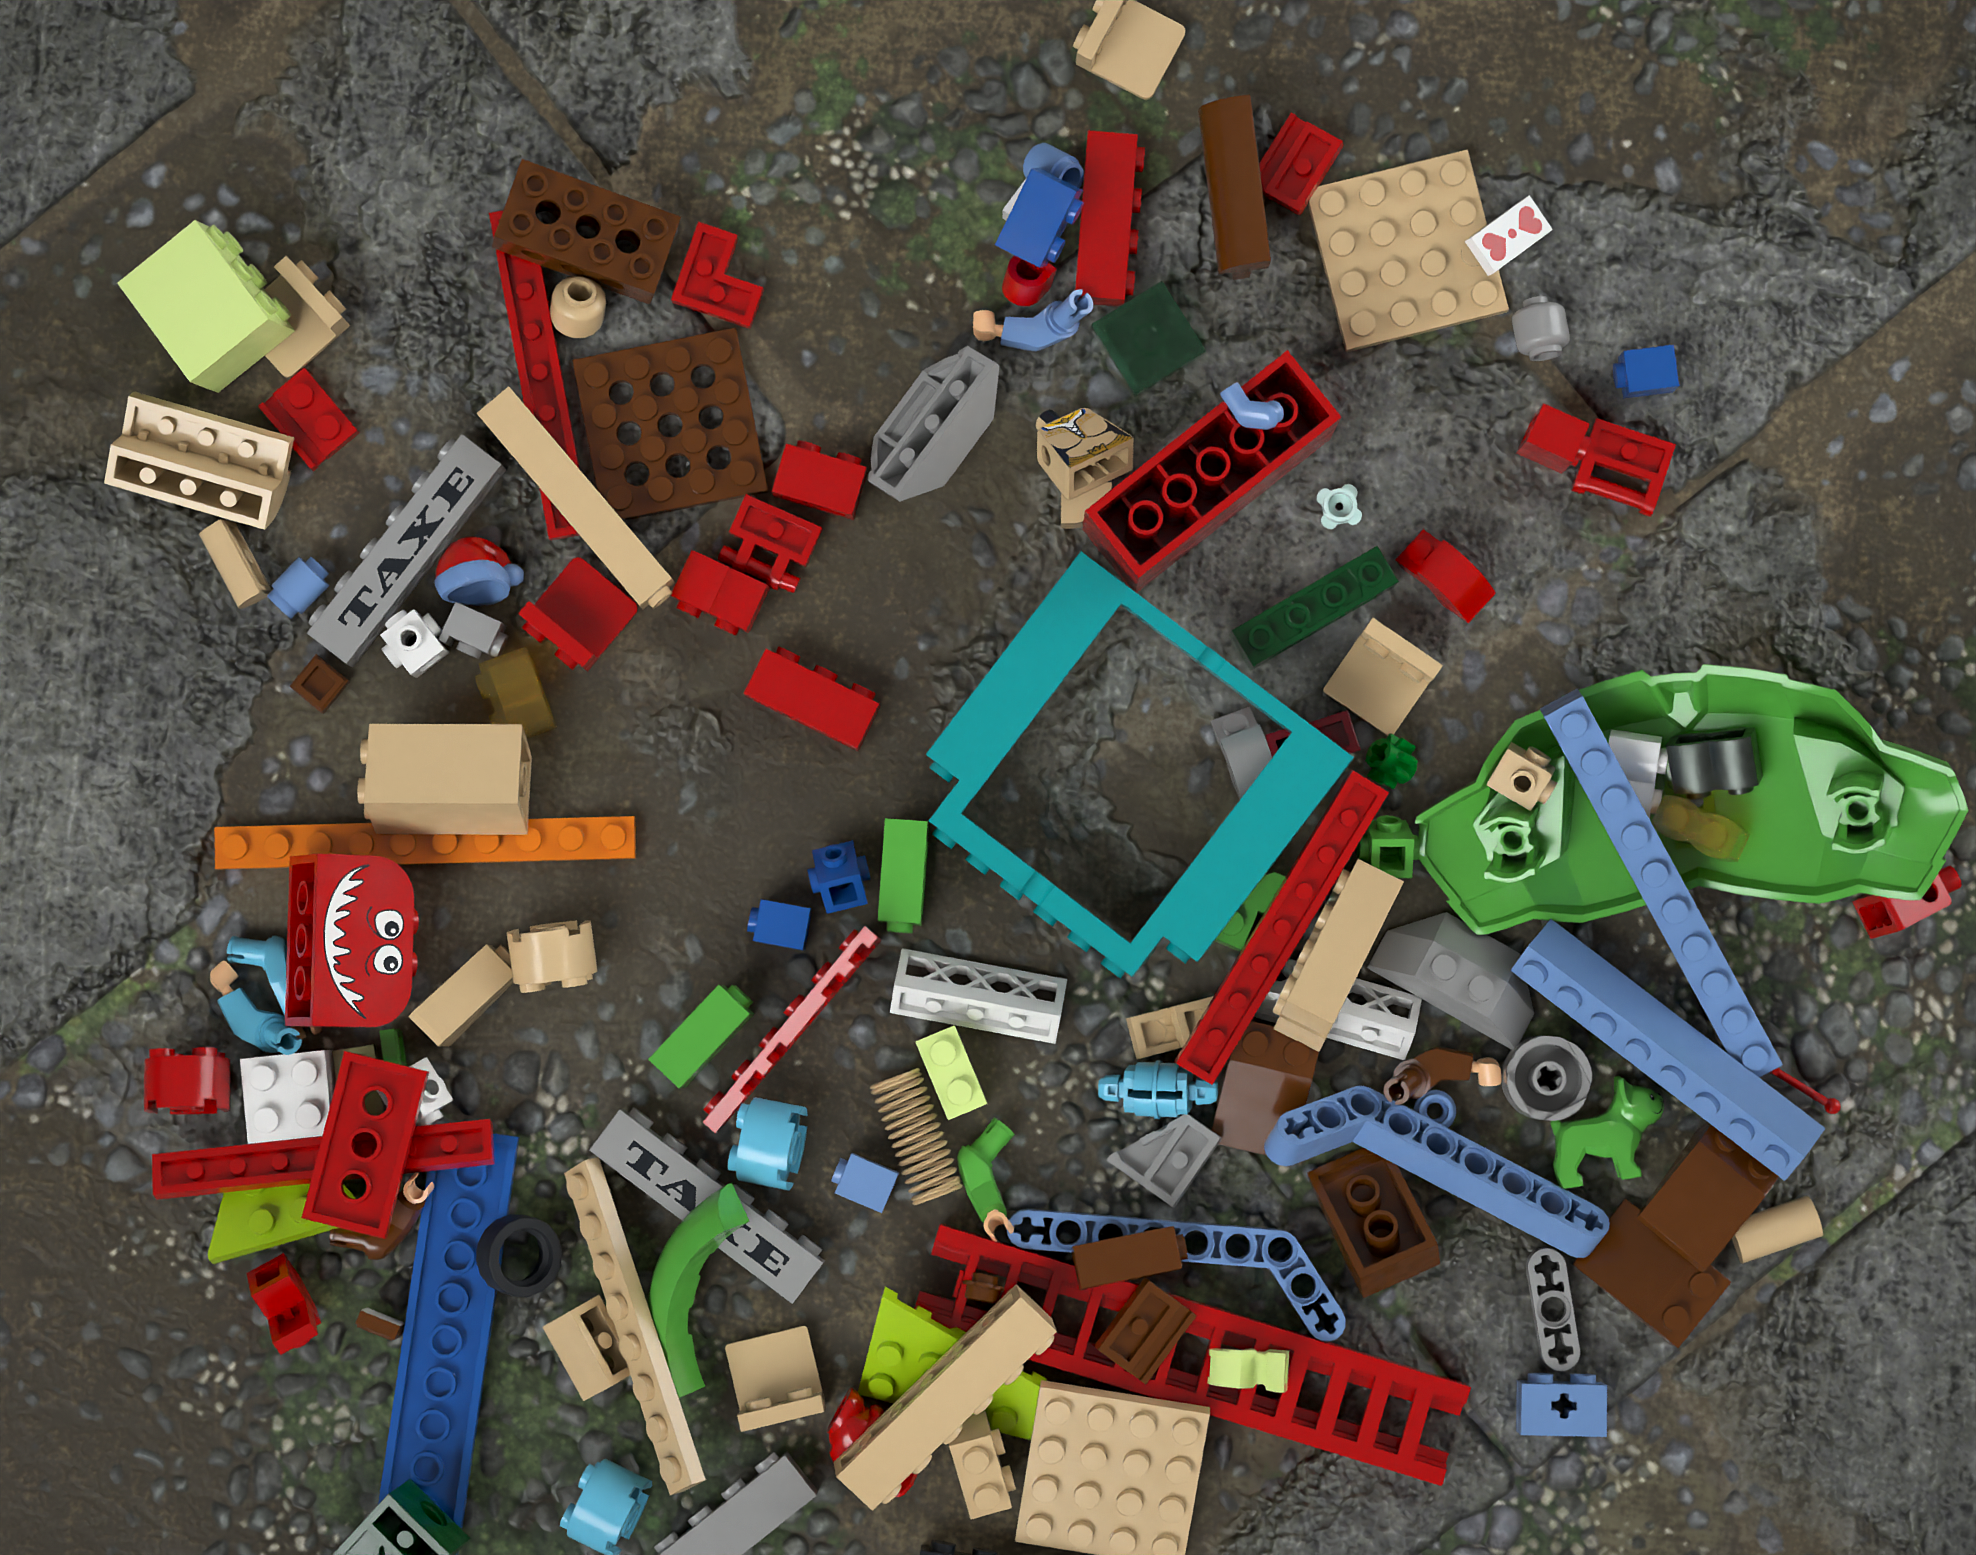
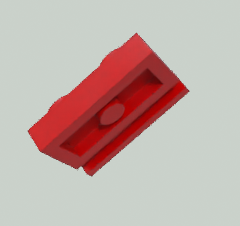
(1297, 163)
(311, 417)

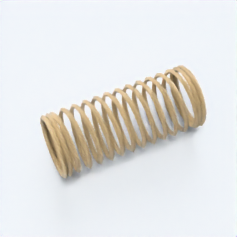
(904, 1082)

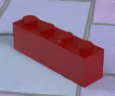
(1106, 217)

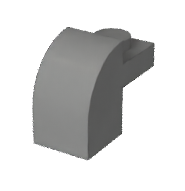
(1242, 747)

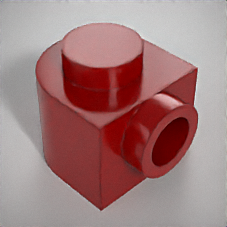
(1026, 283)

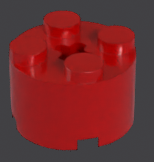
(187, 1082)

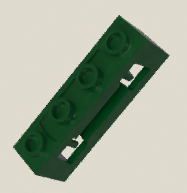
(1313, 608)

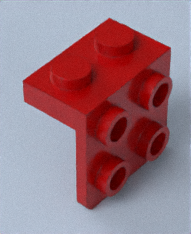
(579, 614)

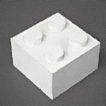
(287, 1095)

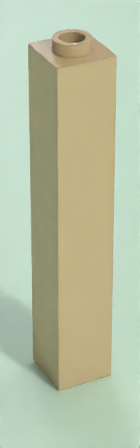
(577, 499)

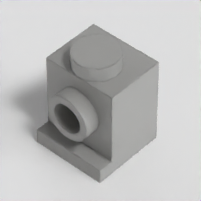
(474, 632)

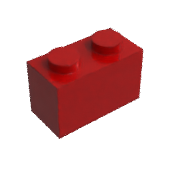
(1555, 439)
(820, 480)

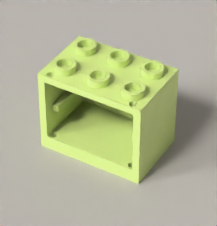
(207, 305)

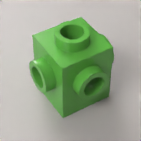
(1389, 846)

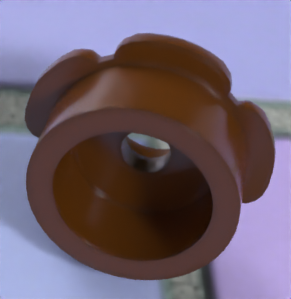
(983, 1288)

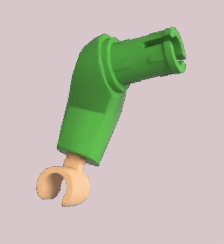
(978, 1177)

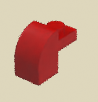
(1447, 574)
(284, 1303)

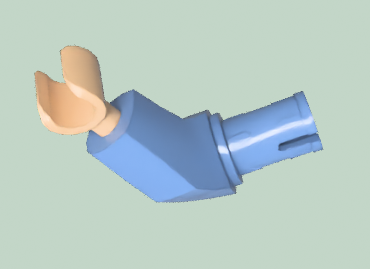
(1045, 329)

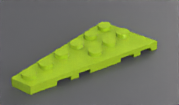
(911, 1342)

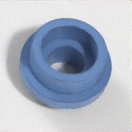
(1444, 1100)

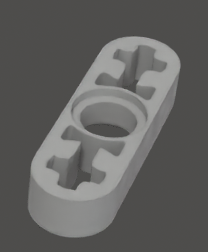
(1548, 1342)

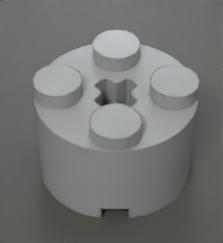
(1568, 1087)

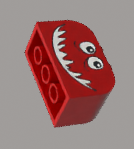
(348, 941)

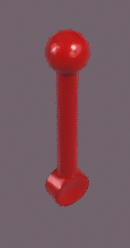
(1830, 1105)

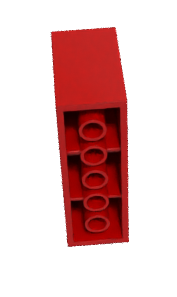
(1208, 475)

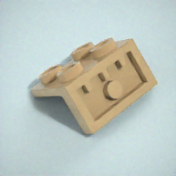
(1381, 677)
(775, 1378)

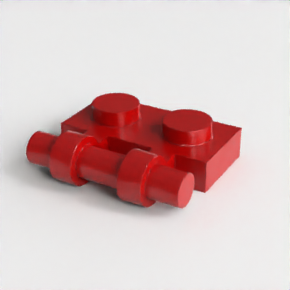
(776, 532)

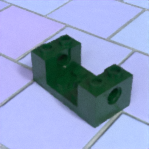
(405, 1525)

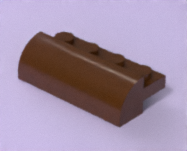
(1234, 186)

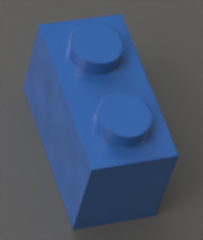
(1040, 218)

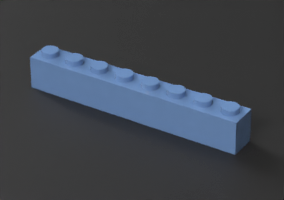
(1668, 1049)

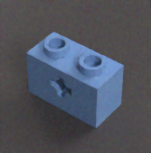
(1584, 1417)

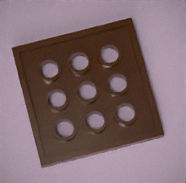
(679, 360)

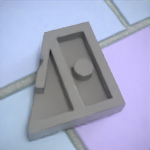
(1168, 1157)

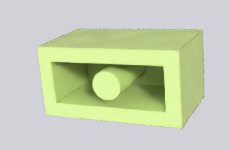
(951, 1072)

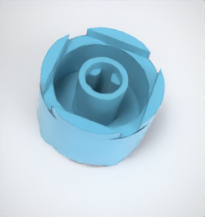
(768, 1143)
(607, 1506)

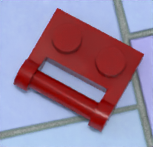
(1628, 454)

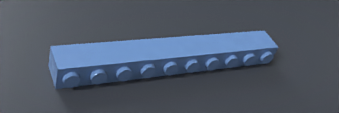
(1659, 883)

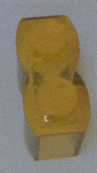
(516, 692)
(1706, 831)

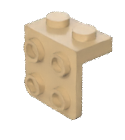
(1128, 45)
(313, 317)

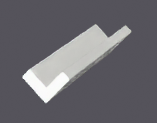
(977, 1003)
(1365, 1025)

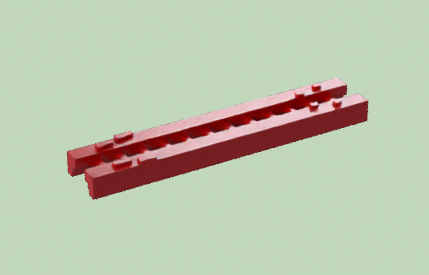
(1220, 1326)

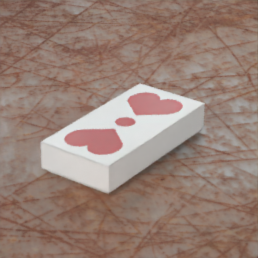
(1508, 235)

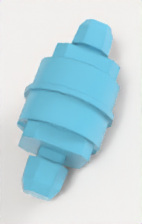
(1157, 1089)

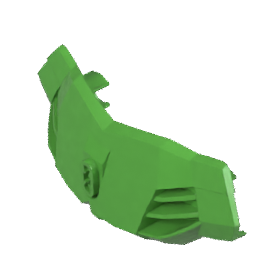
(1823, 824)

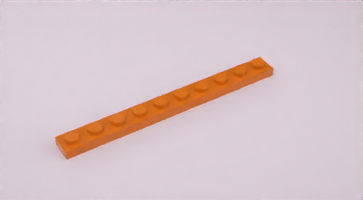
(546, 841)

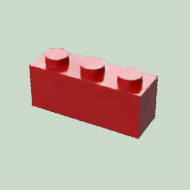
(813, 697)

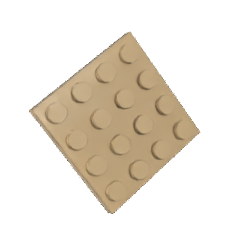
(1401, 251)
(1111, 1472)

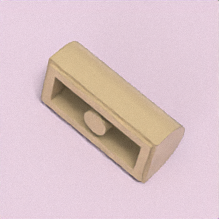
(235, 563)
(1777, 1229)

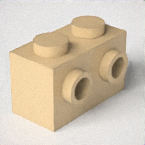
(588, 1347)
(979, 1468)

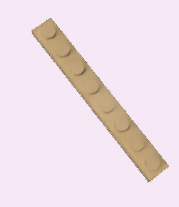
(634, 1326)

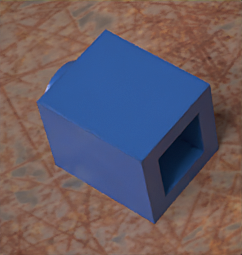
(1646, 371)
(780, 924)

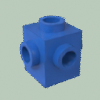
(839, 876)

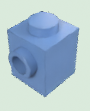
(864, 1181)

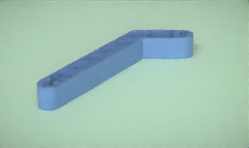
(1441, 1159)
(1213, 1253)

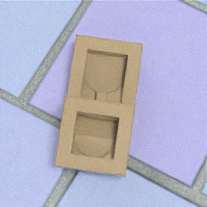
(1165, 1028)

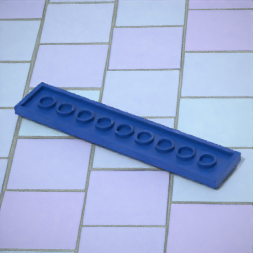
(447, 1333)

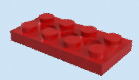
(337, 1156)

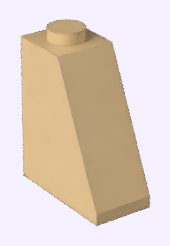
(465, 996)

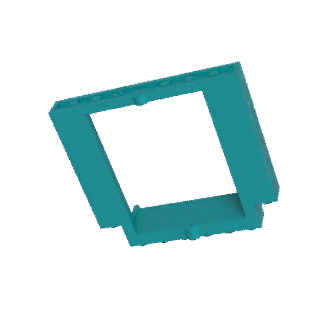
(1235, 854)

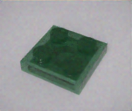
(1148, 338)

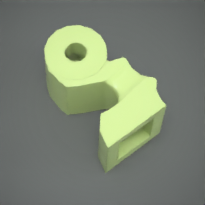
(1249, 1367)

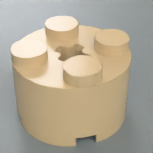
(552, 954)

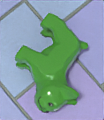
(1608, 1135)

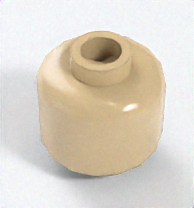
(578, 307)

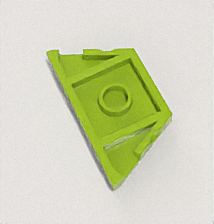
(261, 1220)

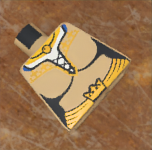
(1082, 450)

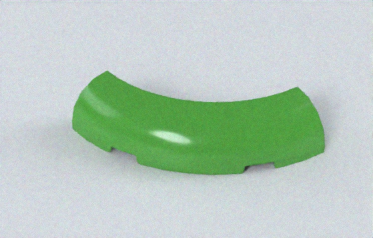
(678, 1276)

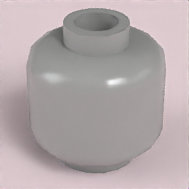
(1540, 329)

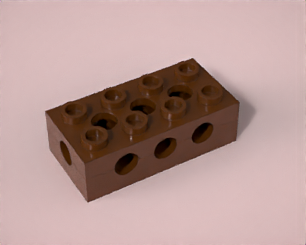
(585, 204)

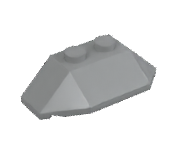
(935, 425)
(1458, 974)

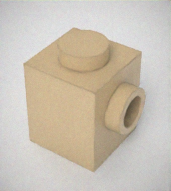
(1523, 776)

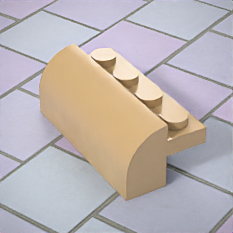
(200, 461)

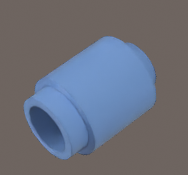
(1054, 162)
(299, 586)

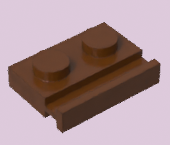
(1145, 1330)

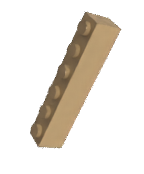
(945, 1397)

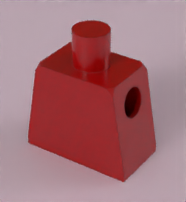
(1891, 915)

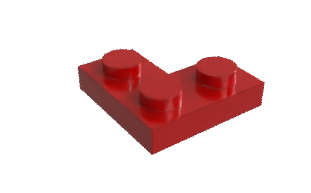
(704, 280)

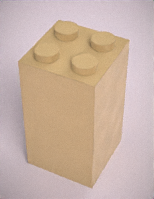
(446, 779)

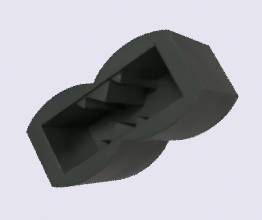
(1714, 762)

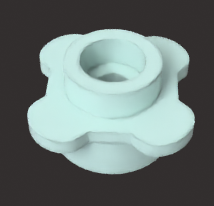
(1345, 496)

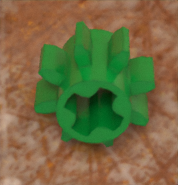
(1391, 761)

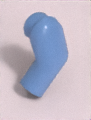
(1252, 413)

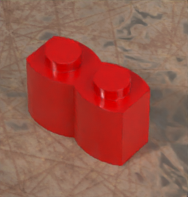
(720, 593)

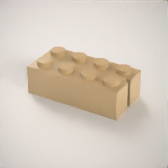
(1335, 953)

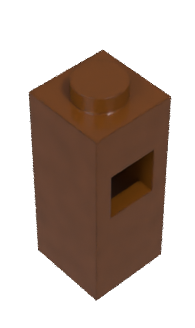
(1128, 1257)

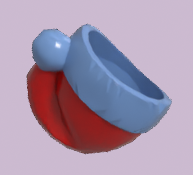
(476, 572)

